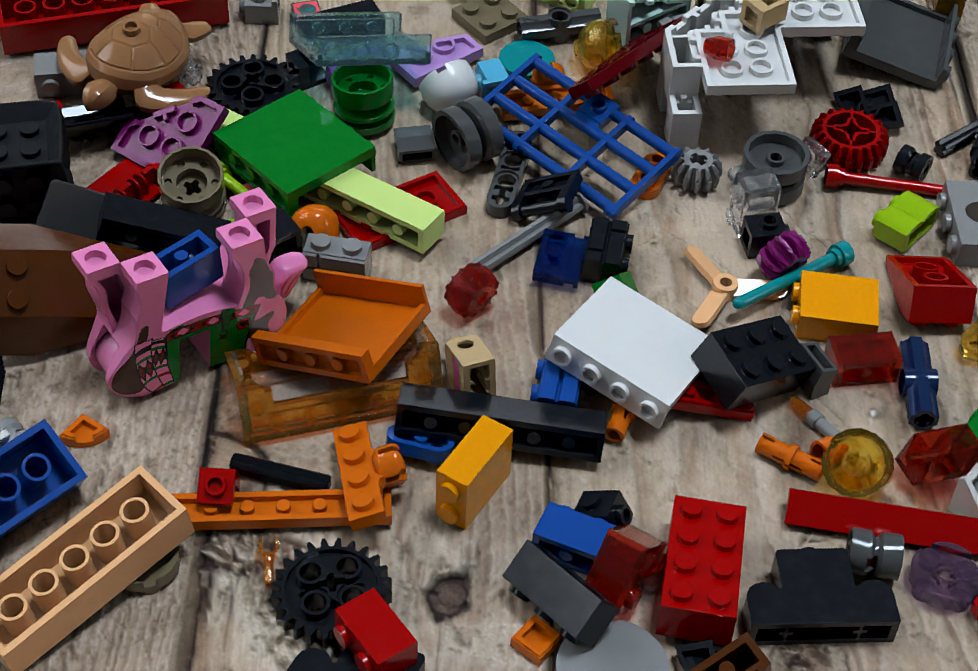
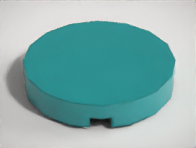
(518, 52)

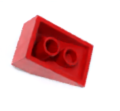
(931, 290)

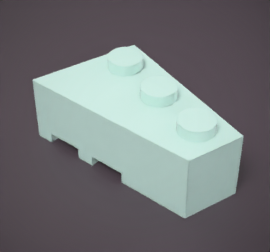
(641, 16)

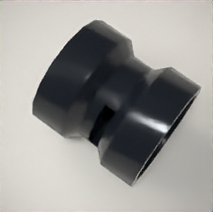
(912, 163)

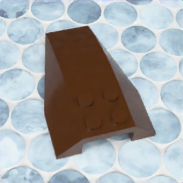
(43, 290)

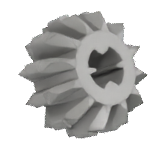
(697, 170)

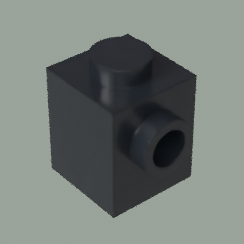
(759, 230)

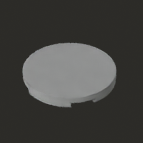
(620, 648)

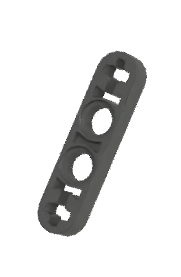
(506, 173)

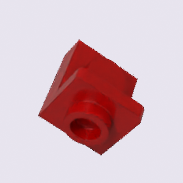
(217, 486)

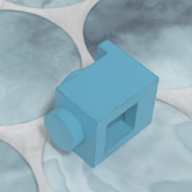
(489, 75)

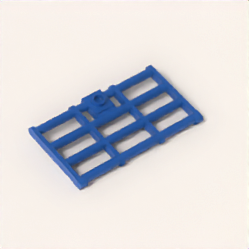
(590, 119)

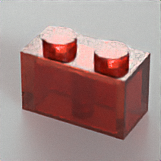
(864, 358)
(939, 454)

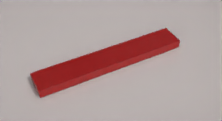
(915, 524)

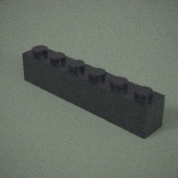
(535, 425)

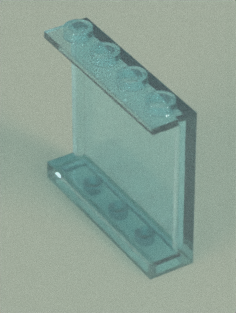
(357, 39)

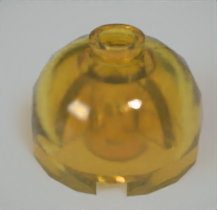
(597, 42)
(858, 463)

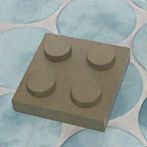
(487, 18)

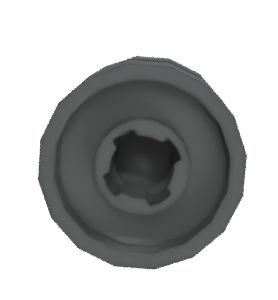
(874, 553)

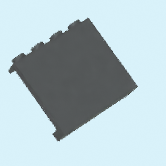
(905, 40)

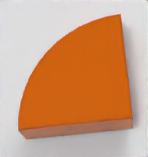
(84, 433)

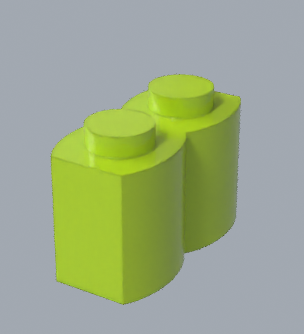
(904, 220)

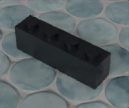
(148, 224)

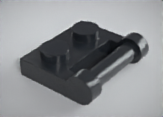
(546, 195)

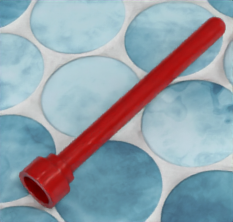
(837, 176)

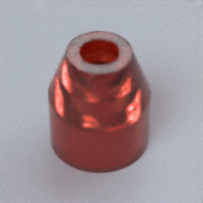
(719, 48)

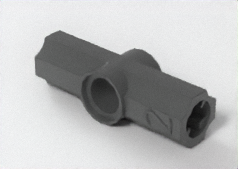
(556, 25)

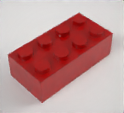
(702, 571)

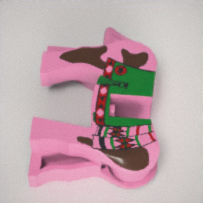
(139, 337)

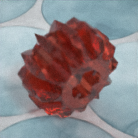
(471, 290)

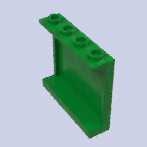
(291, 148)

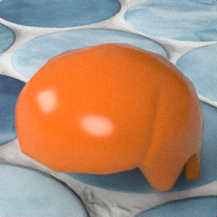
(319, 218)

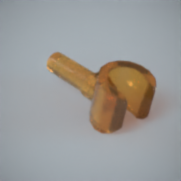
(268, 560)

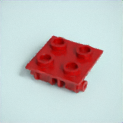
(129, 180)

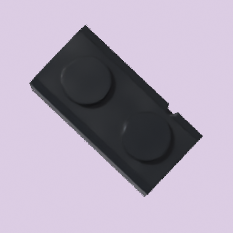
(606, 249)

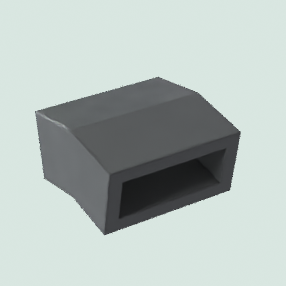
(414, 144)
(820, 380)

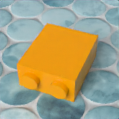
(834, 305)
(473, 472)

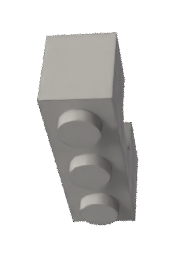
(960, 220)

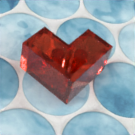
(623, 563)

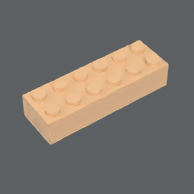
(86, 565)

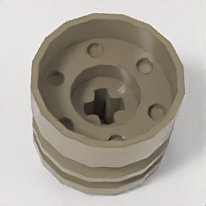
(192, 181)

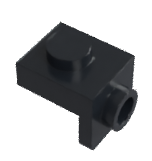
(605, 505)

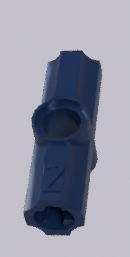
(918, 383)

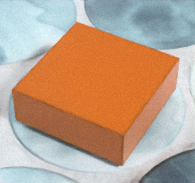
(536, 640)

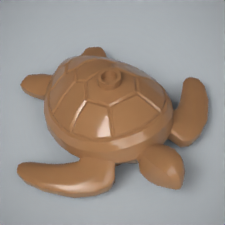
(135, 60)

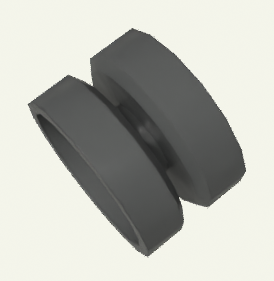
(468, 133)
(785, 155)

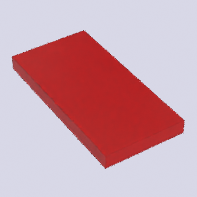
(429, 188)

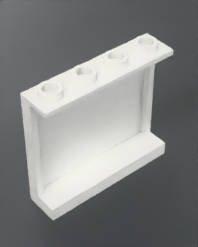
(629, 350)

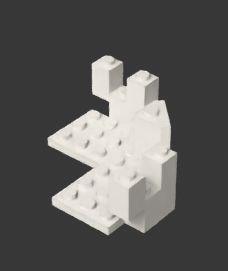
(758, 62)

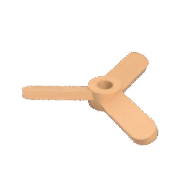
(724, 288)

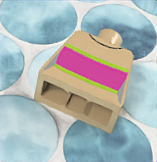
(470, 360)

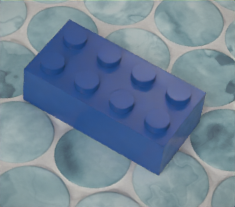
(34, 476)

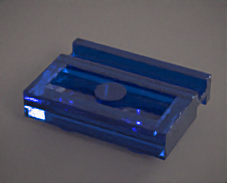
(560, 258)

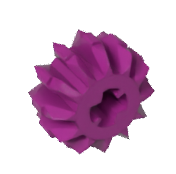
(783, 254)

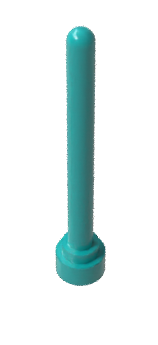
(837, 256)

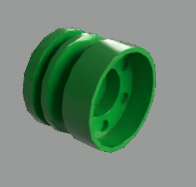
(364, 97)

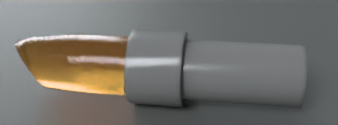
(813, 417)

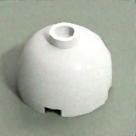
(449, 86)

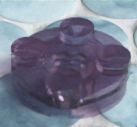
(936, 591)

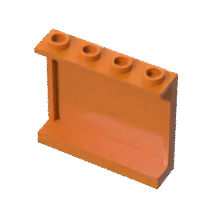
(346, 327)

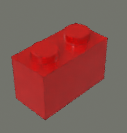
(374, 634)

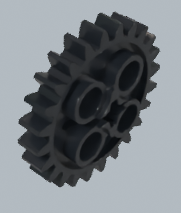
(251, 83)
(328, 590)

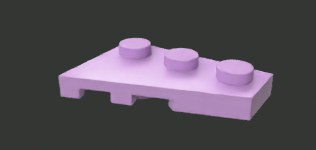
(442, 52)

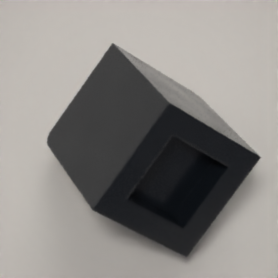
(308, 72)

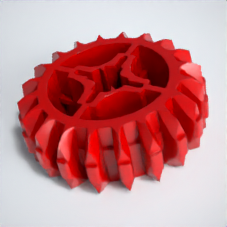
(851, 138)

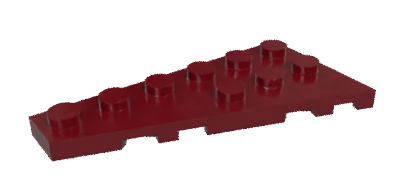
(621, 62)

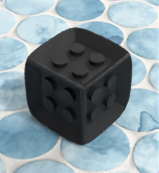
(31, 156)

